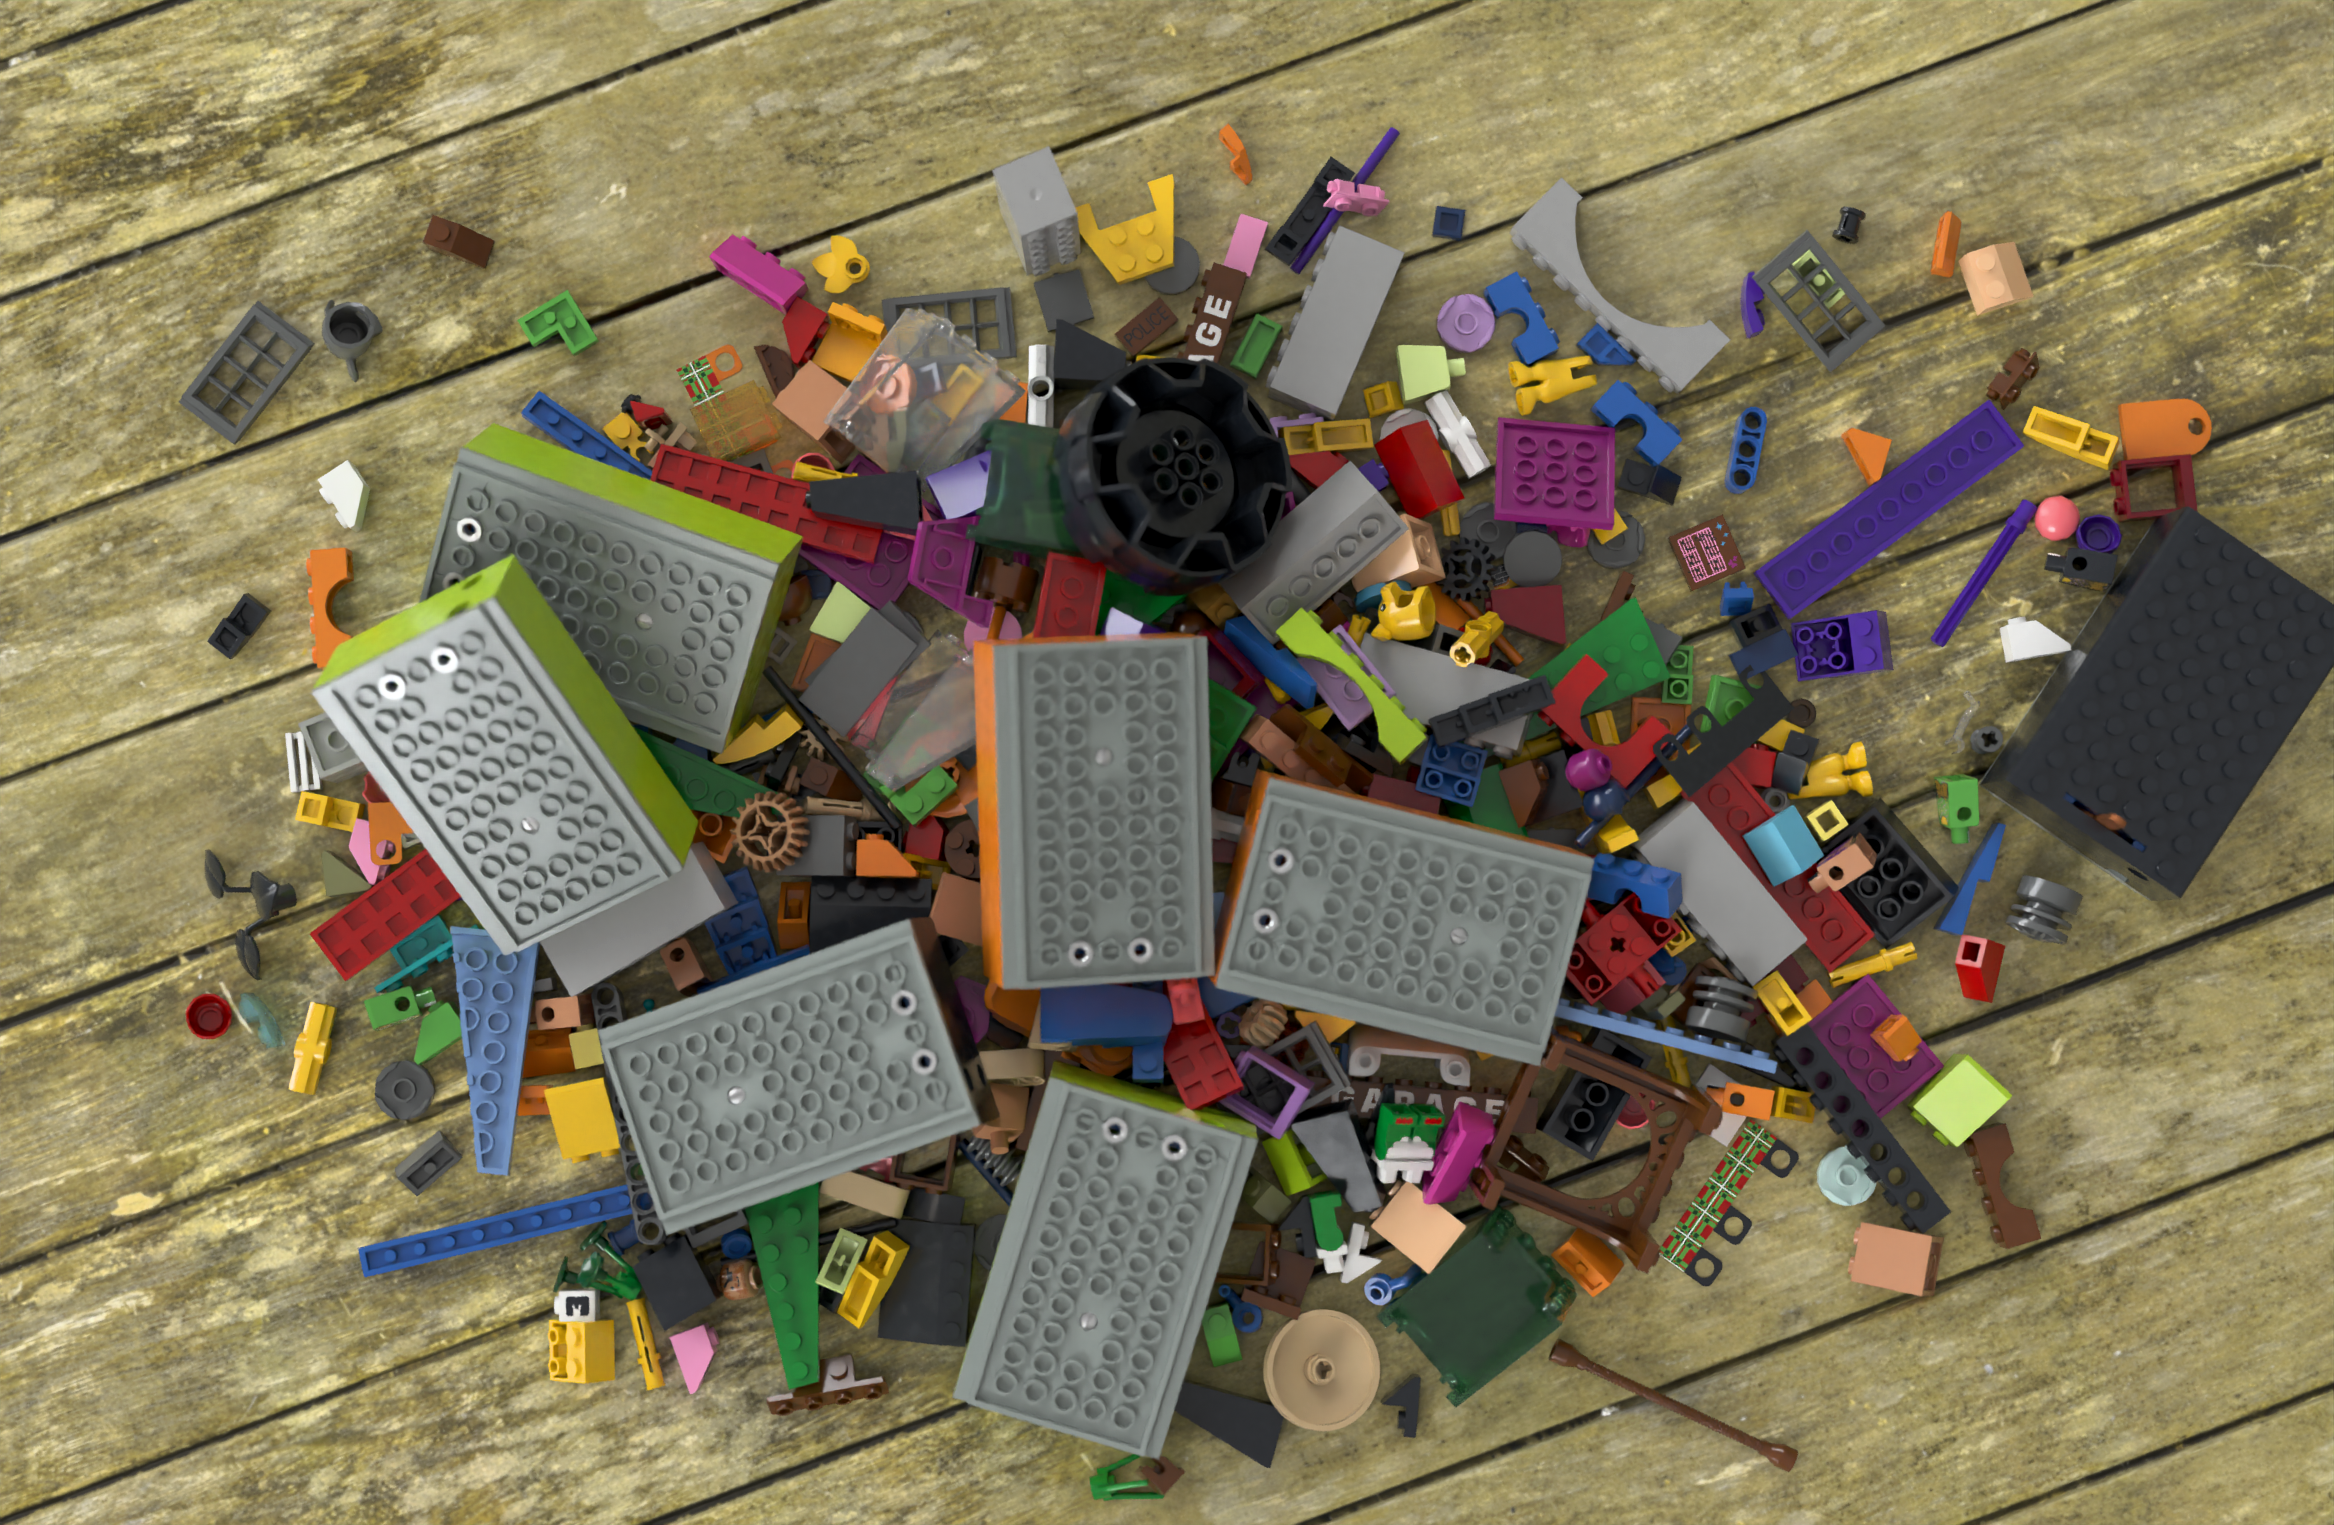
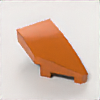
(1240, 164)

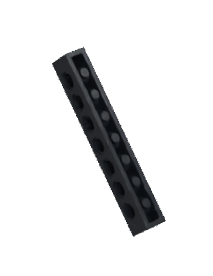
(1930, 1207)

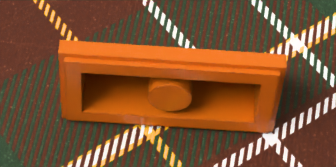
(1946, 245)
(1447, 611)

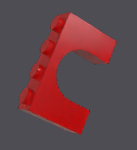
(1570, 693)

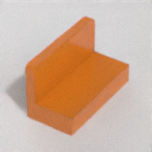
(548, 1052)
(1588, 1261)

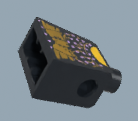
(2096, 568)

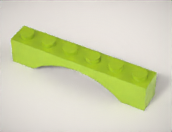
(1308, 640)

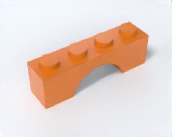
(329, 573)

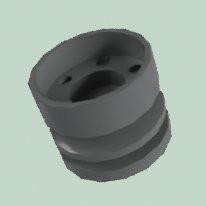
(2044, 909)
(1721, 1009)

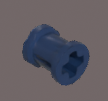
(624, 1238)

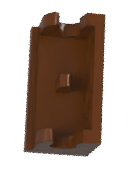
(1165, 1475)

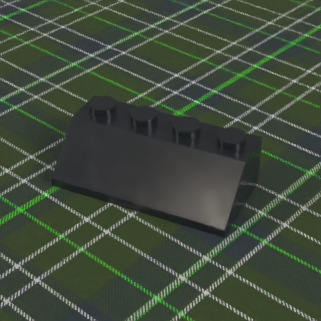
(1586, 1107)

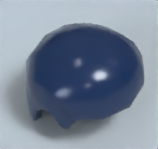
(1605, 800)

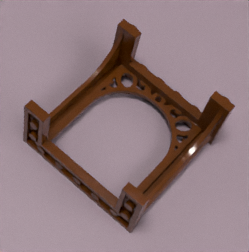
(1693, 1112)

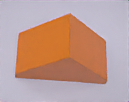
(1868, 452)

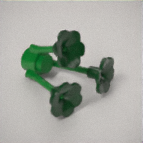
(623, 1285)

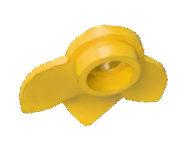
(837, 265)

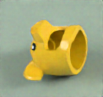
(1405, 614)

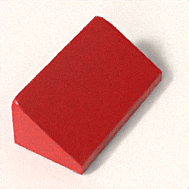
(650, 416)

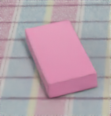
(1245, 244)

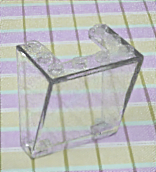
(923, 397)
(923, 715)

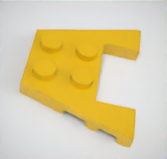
(1137, 245)

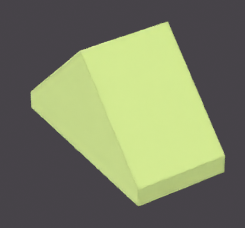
(841, 1261)

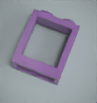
(1252, 1113)

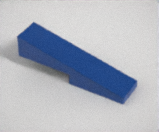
(1274, 664)
(1979, 870)

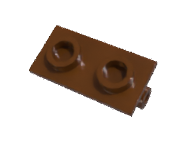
(2022, 368)
(1529, 1164)

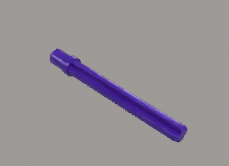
(2014, 526)

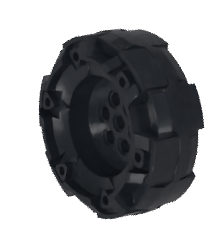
(1112, 476)

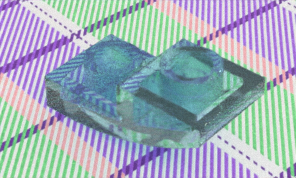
(256, 1011)

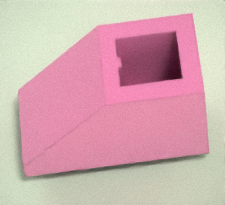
(360, 848)

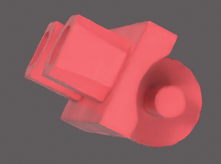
(1185, 1000)

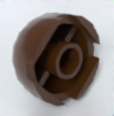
(797, 600)

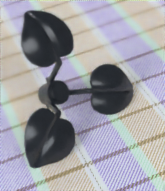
(269, 899)

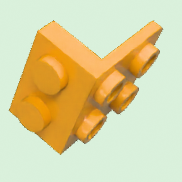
(849, 341)

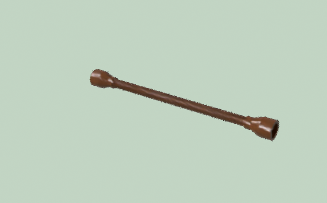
(1778, 1454)

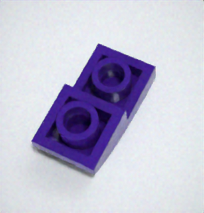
(1750, 297)

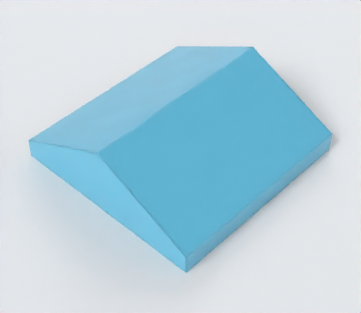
(1783, 846)

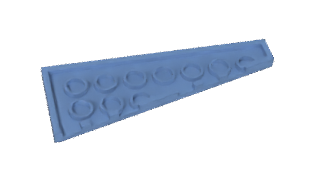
(495, 1023)
(1671, 1037)

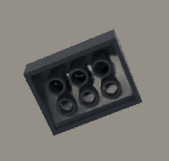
(1903, 883)
(860, 905)
(932, 1286)

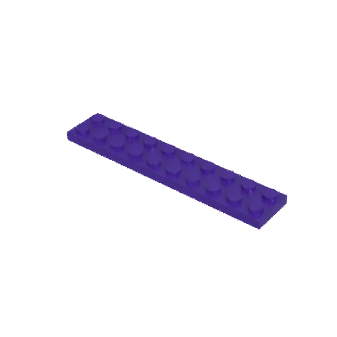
(1888, 509)

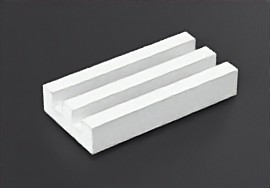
(292, 765)

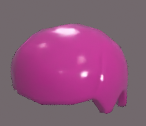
(1570, 536)

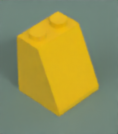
(583, 1119)

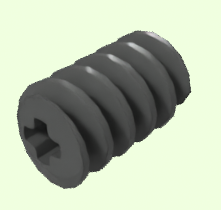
(1004, 1164)

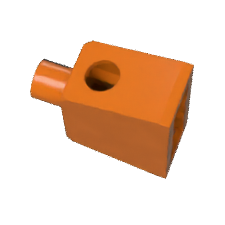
(1756, 1100)

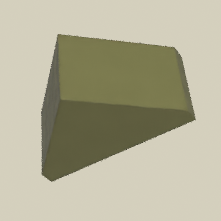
(341, 877)

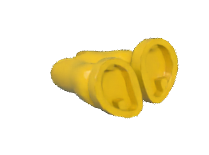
(1554, 380)
(1826, 775)

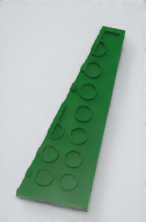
(1618, 645)

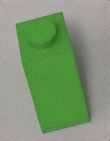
(438, 1031)
(1220, 1334)

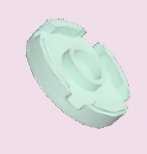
(1843, 1178)

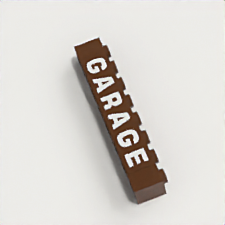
(1213, 315)
(1367, 1092)

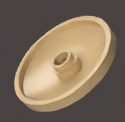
(1321, 1370)

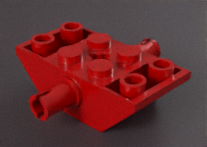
(1597, 969)

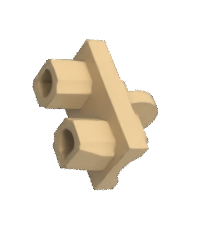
(678, 437)

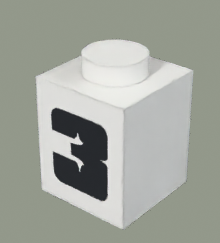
(578, 1305)

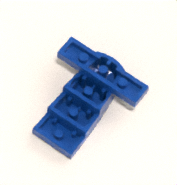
(744, 935)
(1113, 1019)

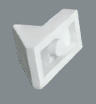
(1356, 1263)

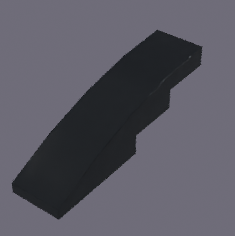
(1491, 711)

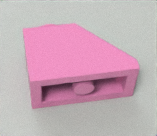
(695, 1353)

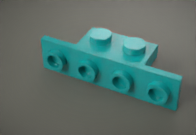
(420, 949)

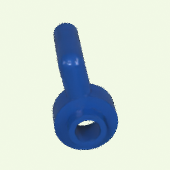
(1388, 1285)
(1241, 1309)

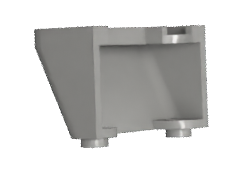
(1369, 1042)

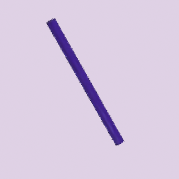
(1334, 215)

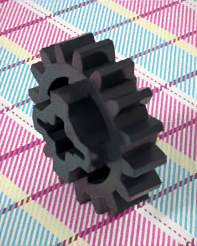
(1477, 566)

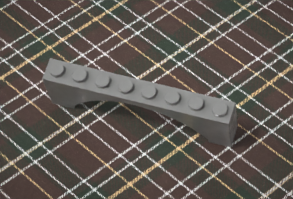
(1669, 352)

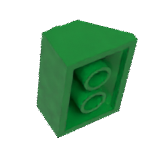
(1490, 805)

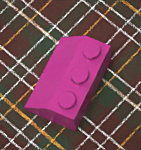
(759, 272)
(1457, 1154)

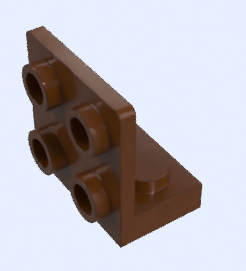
(1288, 1291)

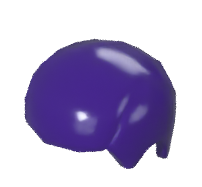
(2098, 534)

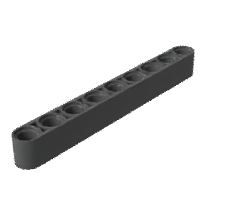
(630, 1158)

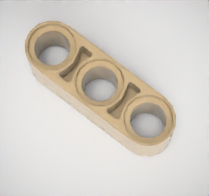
(1014, 1066)
(867, 1192)

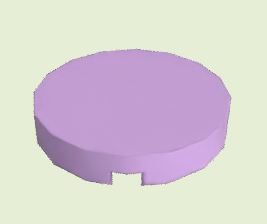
(1466, 323)

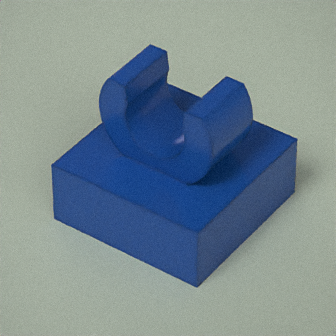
(1736, 600)

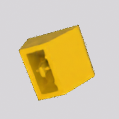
(582, 1351)

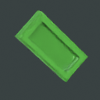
(1256, 346)

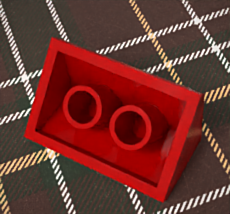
(1419, 470)

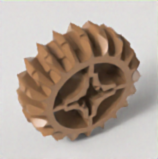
(760, 811)

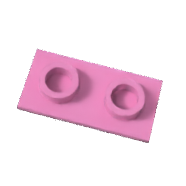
(1368, 199)

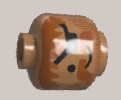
(739, 1279)

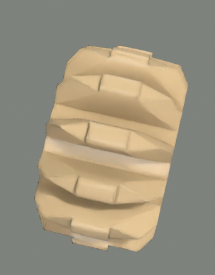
(815, 745)
(1262, 1023)

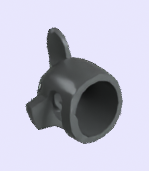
(349, 332)

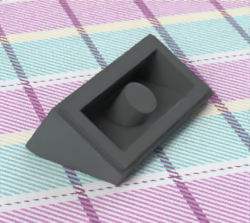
(427, 1163)

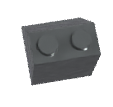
(829, 848)

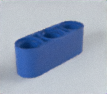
(1751, 437)

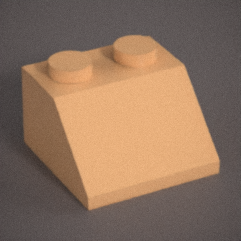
(1995, 277)

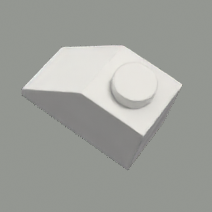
(2030, 640)

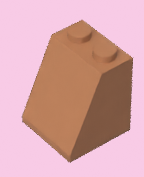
(807, 404)
(1896, 1259)

